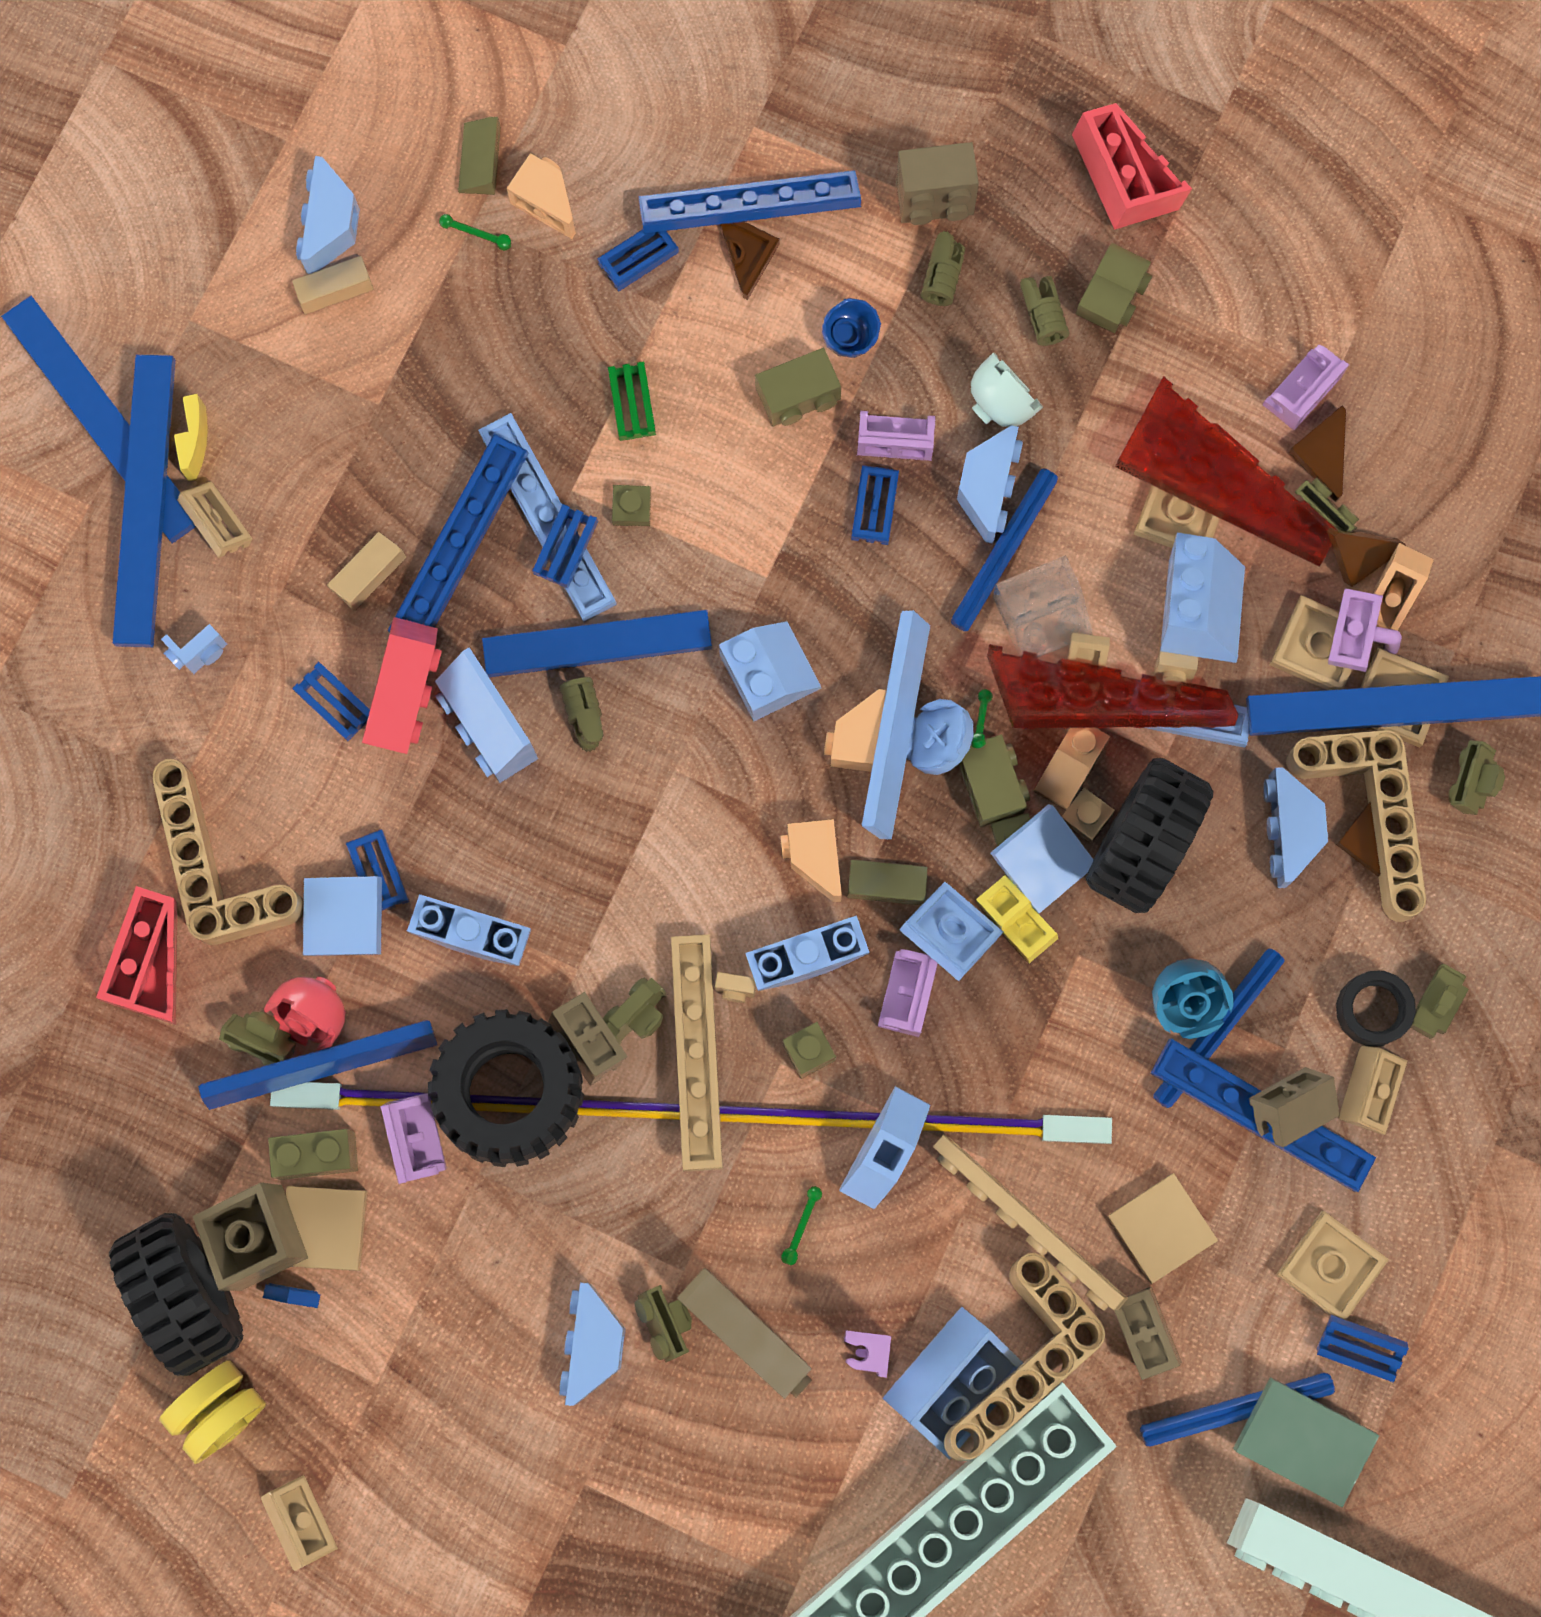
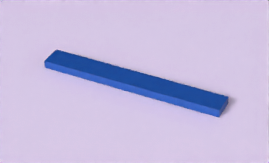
(86, 399)
(144, 501)
(1394, 706)

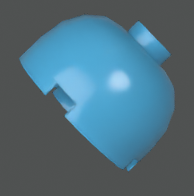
(1191, 998)

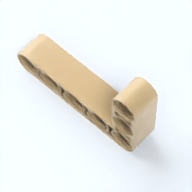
(1399, 807)
(204, 868)
(1035, 1367)

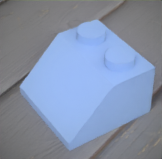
(768, 668)

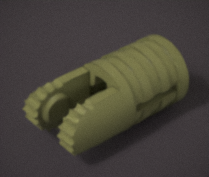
(943, 270)
(1044, 310)
(583, 711)

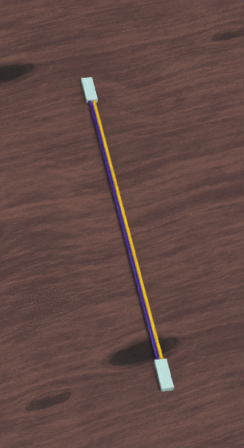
(1054, 1127)

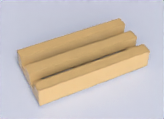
(209, 520)

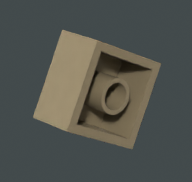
(937, 183)
(250, 1237)

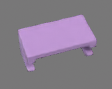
(1306, 386)
(896, 437)
(908, 992)
(413, 1138)
(875, 1355)

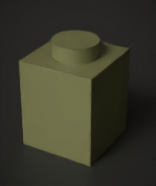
(809, 1050)

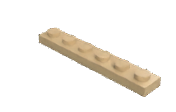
(696, 1053)
(1041, 1236)

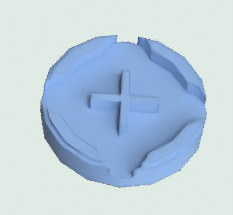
(940, 737)

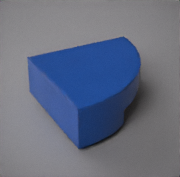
(291, 1295)

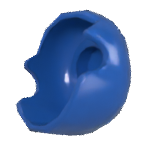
(851, 328)

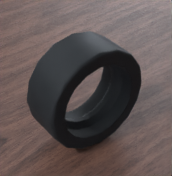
(1386, 980)

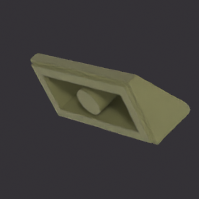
(480, 156)
(887, 882)

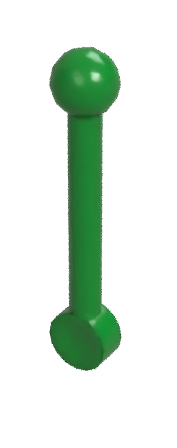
(503, 241)
(984, 697)
(790, 1254)

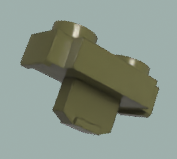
(1317, 495)
(1477, 778)
(1440, 1002)
(637, 1011)
(258, 1036)
(664, 1323)

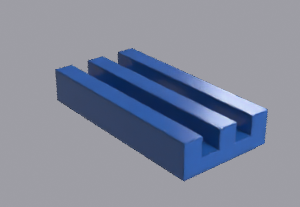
(644, 267)
(577, 518)
(870, 535)
(310, 679)
(366, 841)
(1356, 1361)

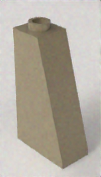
(746, 1334)

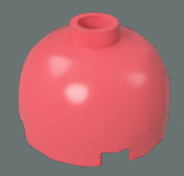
(308, 1010)

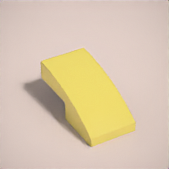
(192, 444)
(1015, 916)

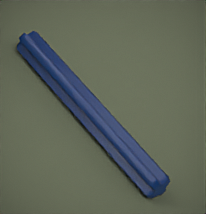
(1004, 550)
(1242, 998)
(1225, 1412)

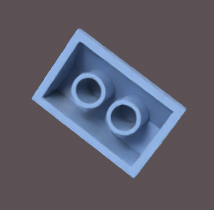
(1202, 600)
(484, 718)
(952, 1378)

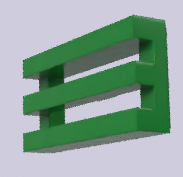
(627, 372)

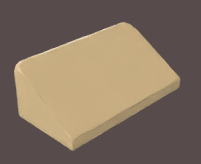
(332, 285)
(366, 570)
(1373, 1089)
(298, 1523)

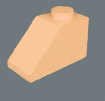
(542, 194)
(1401, 584)
(857, 735)
(1071, 765)
(814, 855)

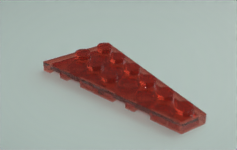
(1213, 471)
(1099, 697)

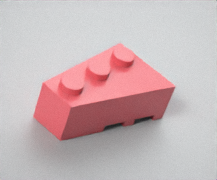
(1125, 169)
(402, 686)
(144, 958)

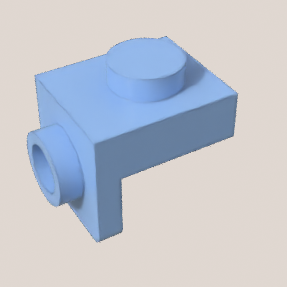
(200, 651)

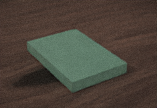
(1306, 1442)

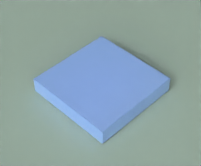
(1043, 858)
(342, 916)
(951, 931)

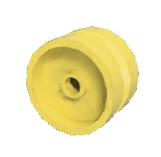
(215, 1415)

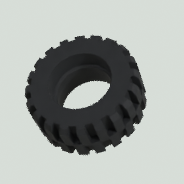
(1150, 835)
(472, 1049)
(175, 1295)

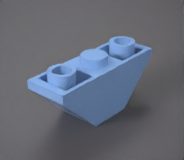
(328, 218)
(987, 481)
(1295, 826)
(469, 931)
(807, 954)
(886, 1149)
(593, 1345)

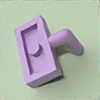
(1358, 629)

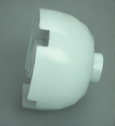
(1001, 394)

